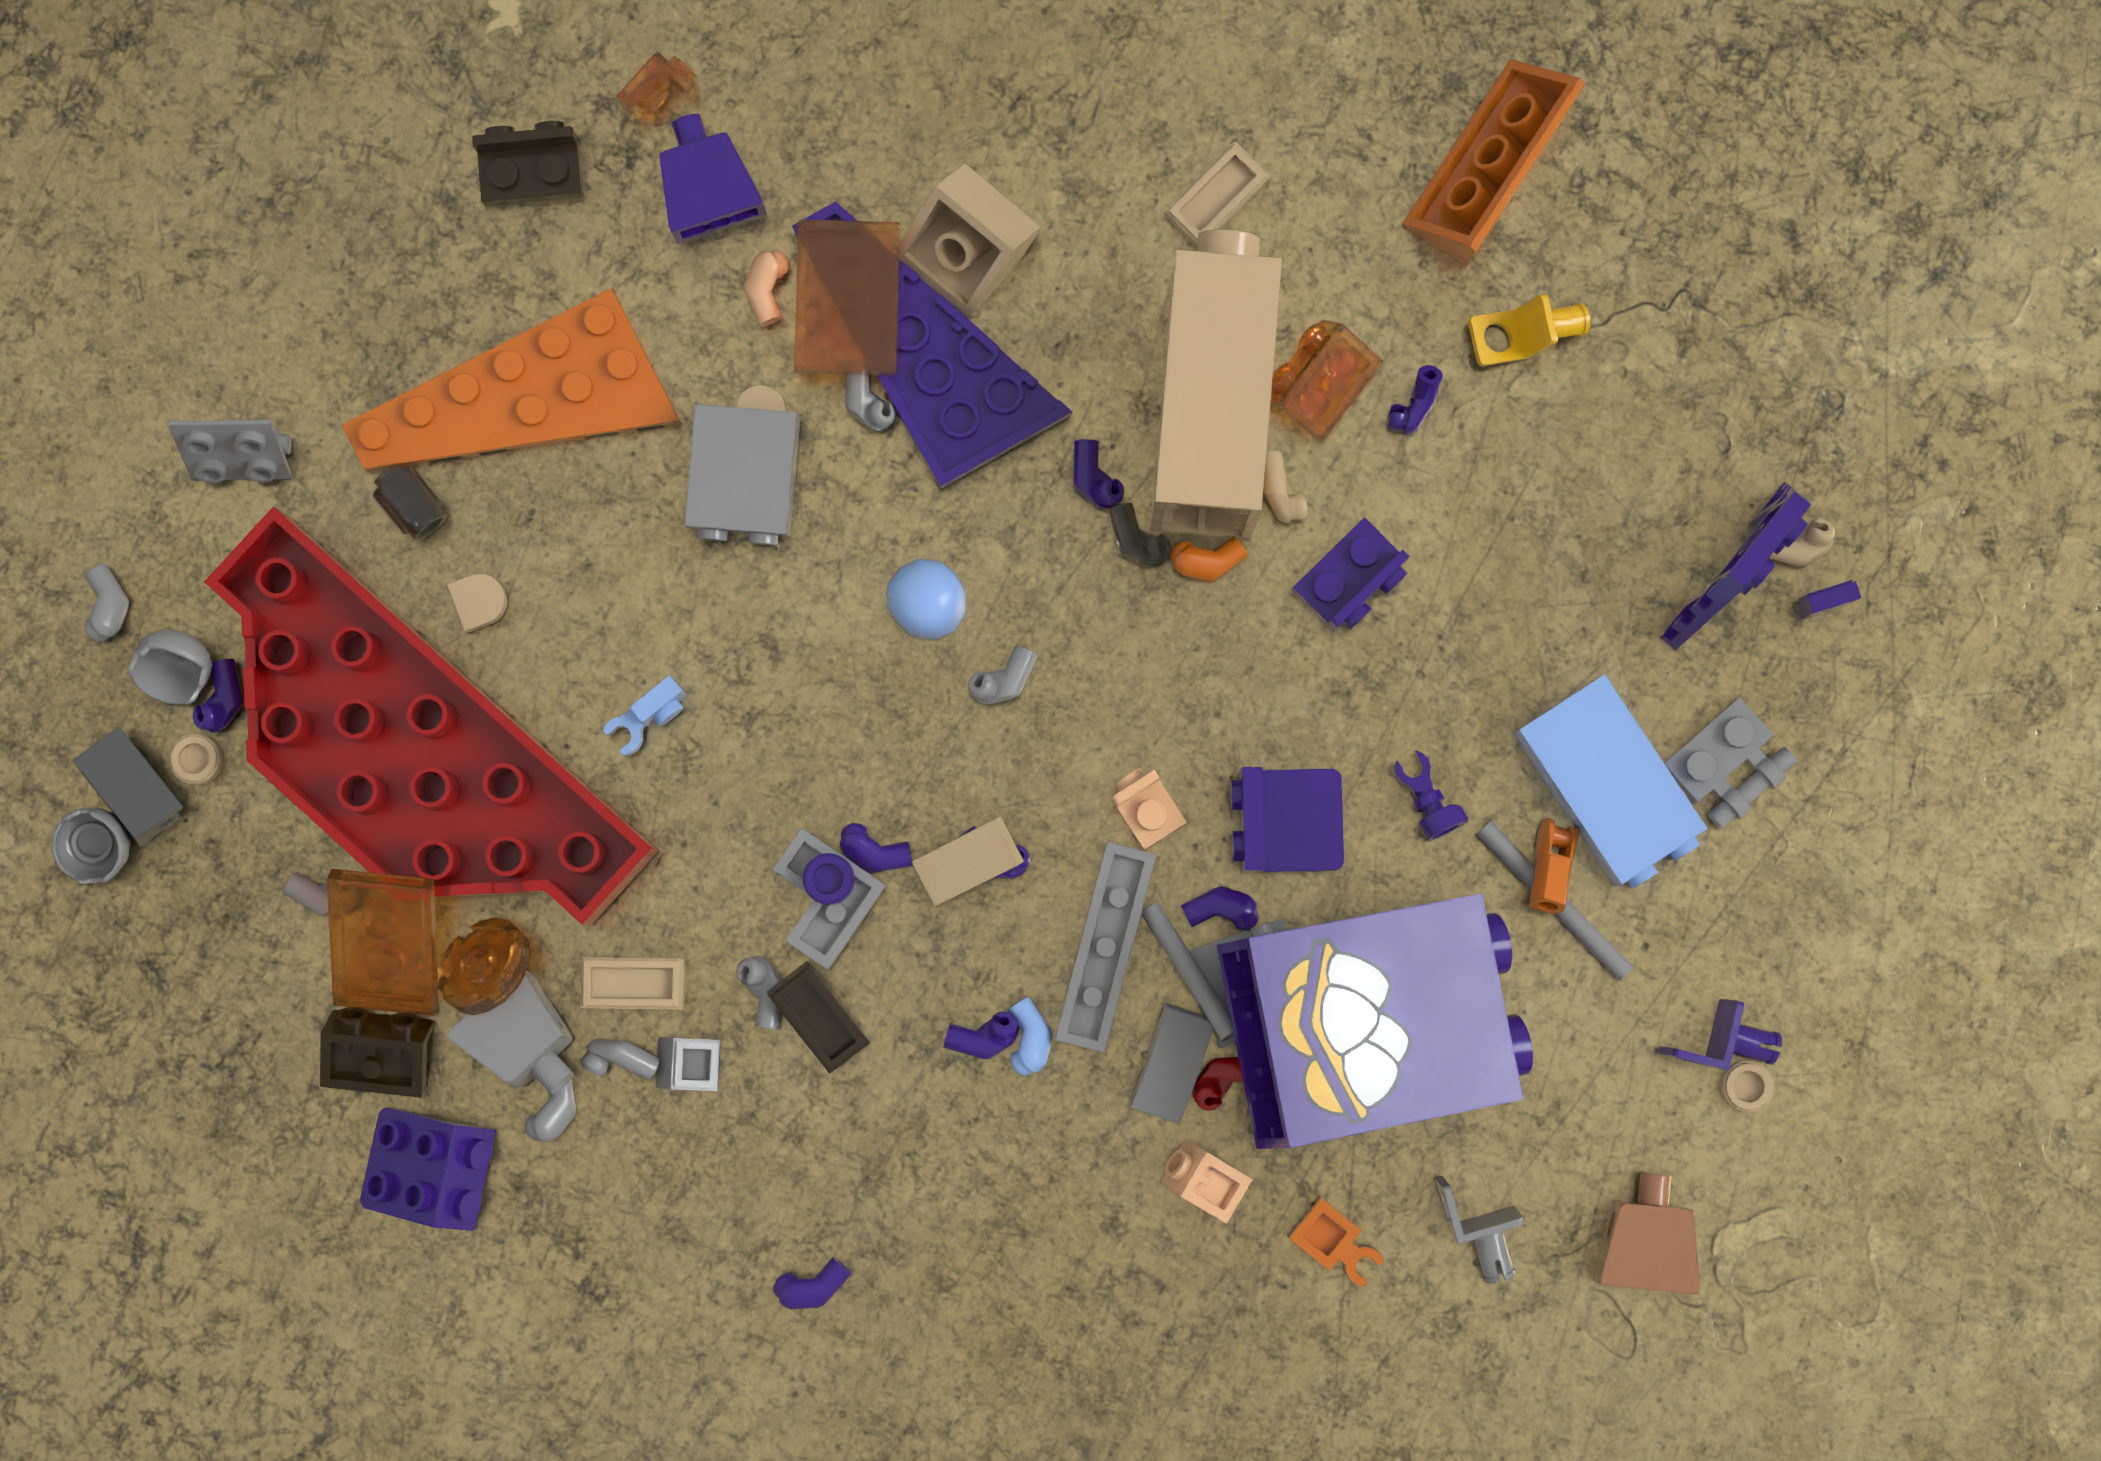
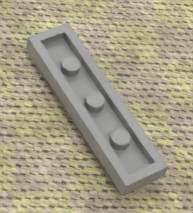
(1105, 947)

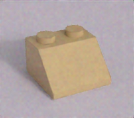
(966, 239)

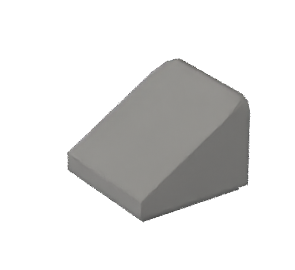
(687, 1064)

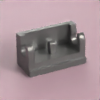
(129, 786)

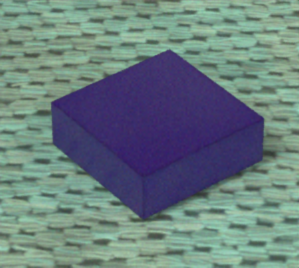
(1828, 599)

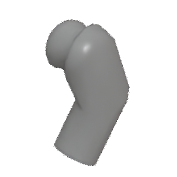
(1004, 683)

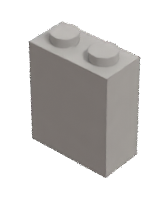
(742, 473)

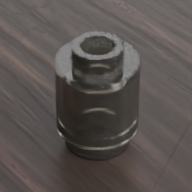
(408, 501)

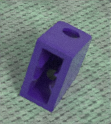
(705, 182)

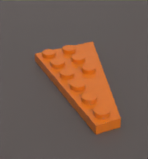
(537, 389)

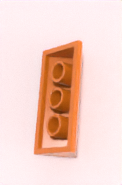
(1492, 158)

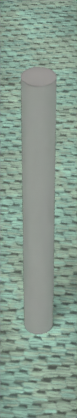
(1570, 917)

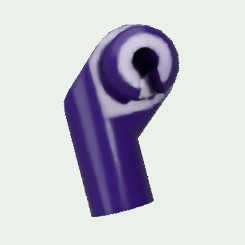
(225, 700)

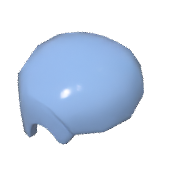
(926, 599)

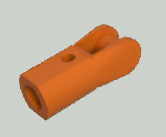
(1551, 869)

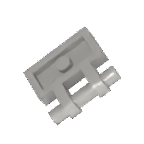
(1720, 749)

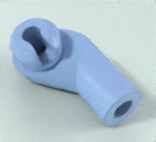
(1035, 1039)

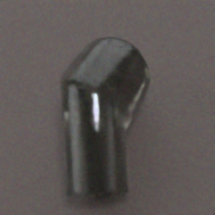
(1135, 542)

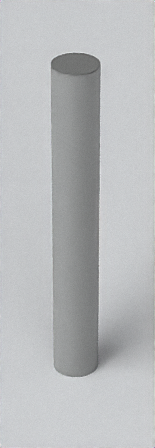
(1189, 970)

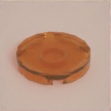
(484, 966)

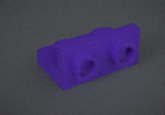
(1350, 575)

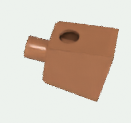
(1649, 1242)

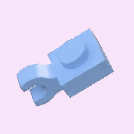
(657, 705)

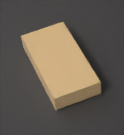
(1217, 193)
(967, 861)
(632, 983)

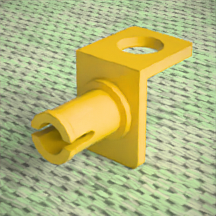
(1529, 329)

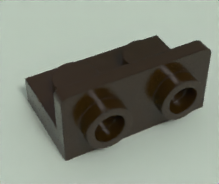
(528, 164)
(375, 1052)

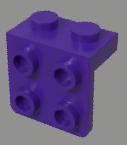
(1288, 820)
(427, 1170)

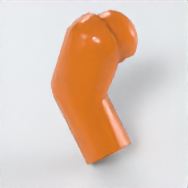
(1204, 563)

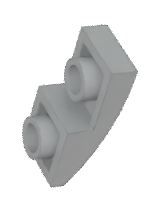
(1172, 1063)

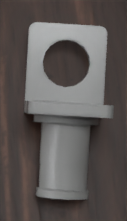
(1485, 1231)

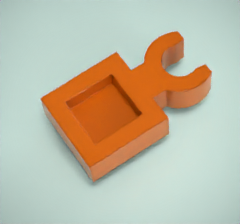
(1330, 1238)

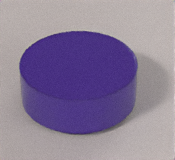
(828, 879)

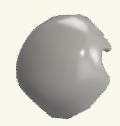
(170, 667)
(90, 845)

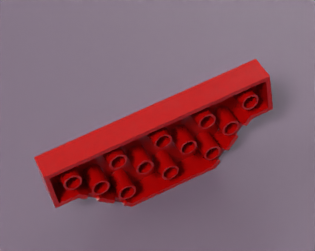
(402, 746)

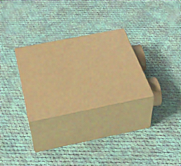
(1216, 387)

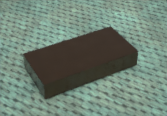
(818, 1017)

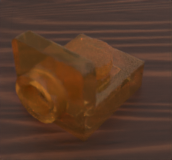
(648, 87)

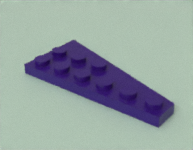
(955, 383)

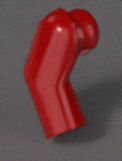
(1215, 1082)

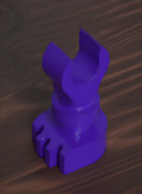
(1438, 819)

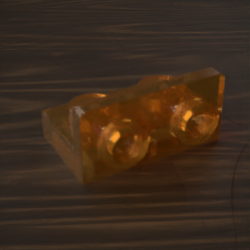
(1323, 377)

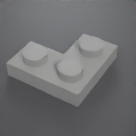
(826, 928)

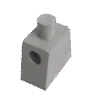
(519, 1039)

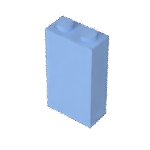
(1611, 783)

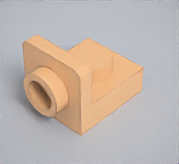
(1147, 807)
(1205, 1181)

